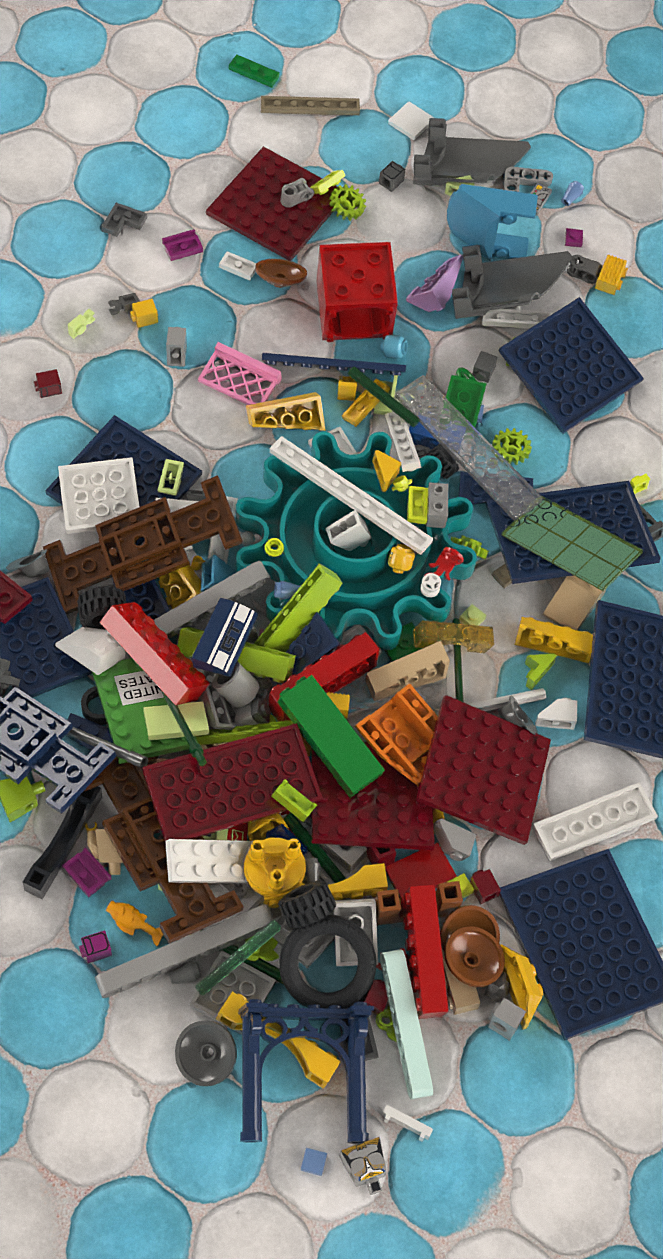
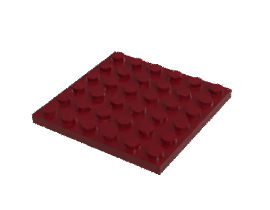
(255, 209)
(484, 770)
(376, 816)

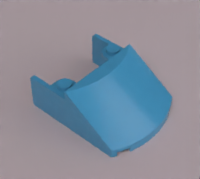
(478, 210)

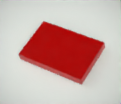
(420, 869)

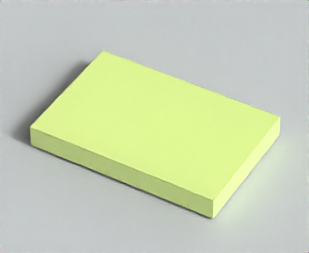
(163, 725)

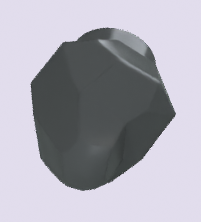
(498, 989)

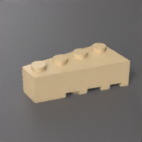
(416, 668)

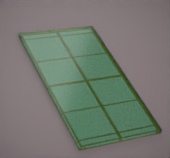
(573, 543)

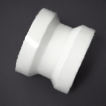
(432, 580)

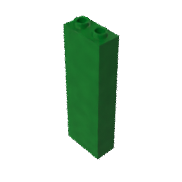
(330, 735)

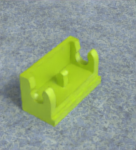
(293, 800)

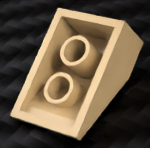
(573, 602)

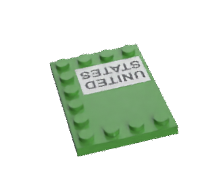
(123, 694)

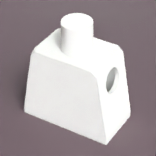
(349, 532)

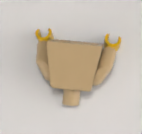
(103, 848)

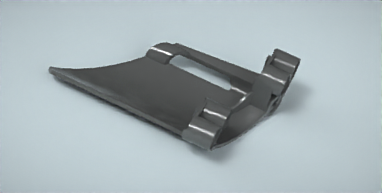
(459, 157)
(505, 281)

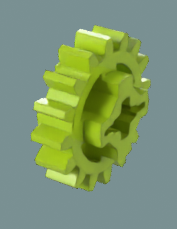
(347, 202)
(512, 445)
(471, 543)

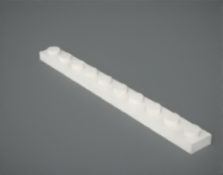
(351, 495)

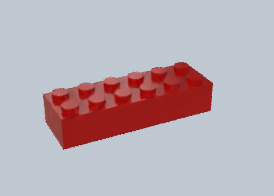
(155, 653)
(333, 670)
(425, 951)

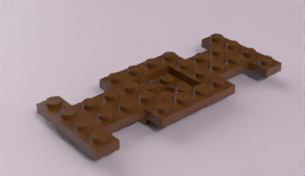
(163, 533)
(191, 902)

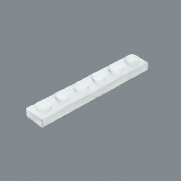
(402, 442)

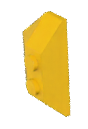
(523, 985)

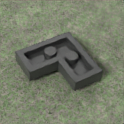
(123, 215)

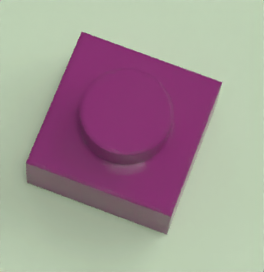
(574, 237)

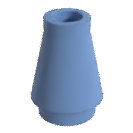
(573, 191)
(285, 590)

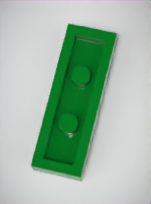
(254, 71)

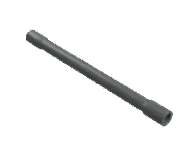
(130, 756)

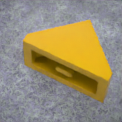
(346, 388)
(386, 469)

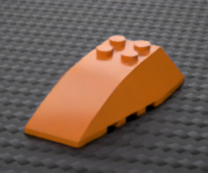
(401, 732)

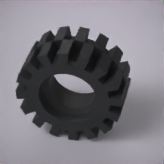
(449, 464)

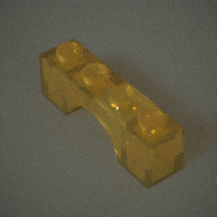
(473, 637)

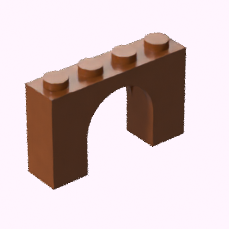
(390, 910)

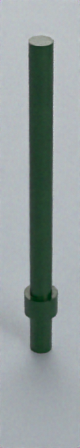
(458, 668)
(195, 748)

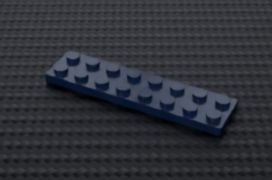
(325, 363)

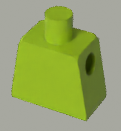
(19, 798)

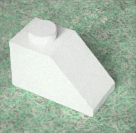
(559, 714)

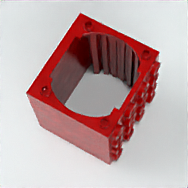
(356, 291)

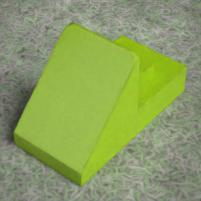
(539, 665)

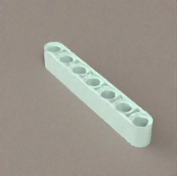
(406, 1024)

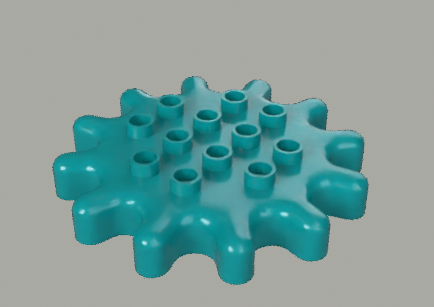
(370, 589)

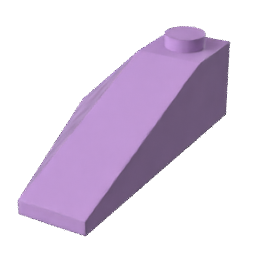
(438, 287)

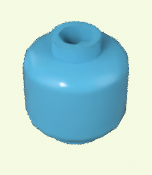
(394, 346)

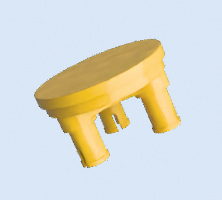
(274, 866)

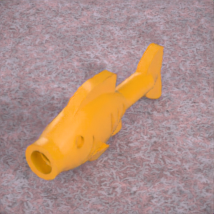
(129, 919)

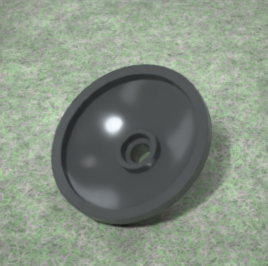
(194, 1057)

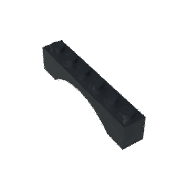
(50, 862)

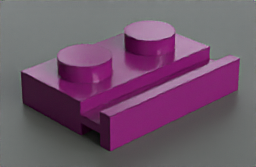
(182, 245)
(86, 872)

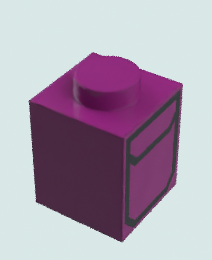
(95, 947)

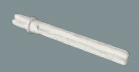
(500, 702)

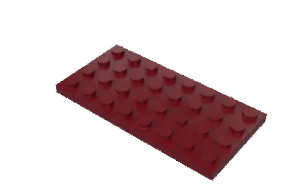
(231, 786)

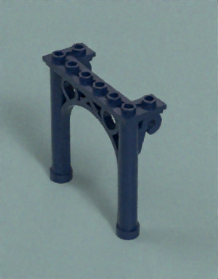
(354, 1062)

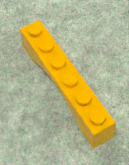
(365, 882)
(315, 1062)

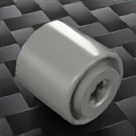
(238, 688)

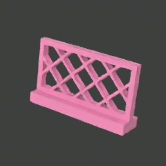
(246, 363)

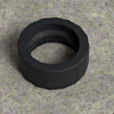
(86, 698)

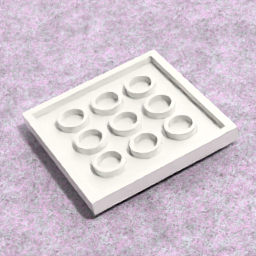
(96, 492)

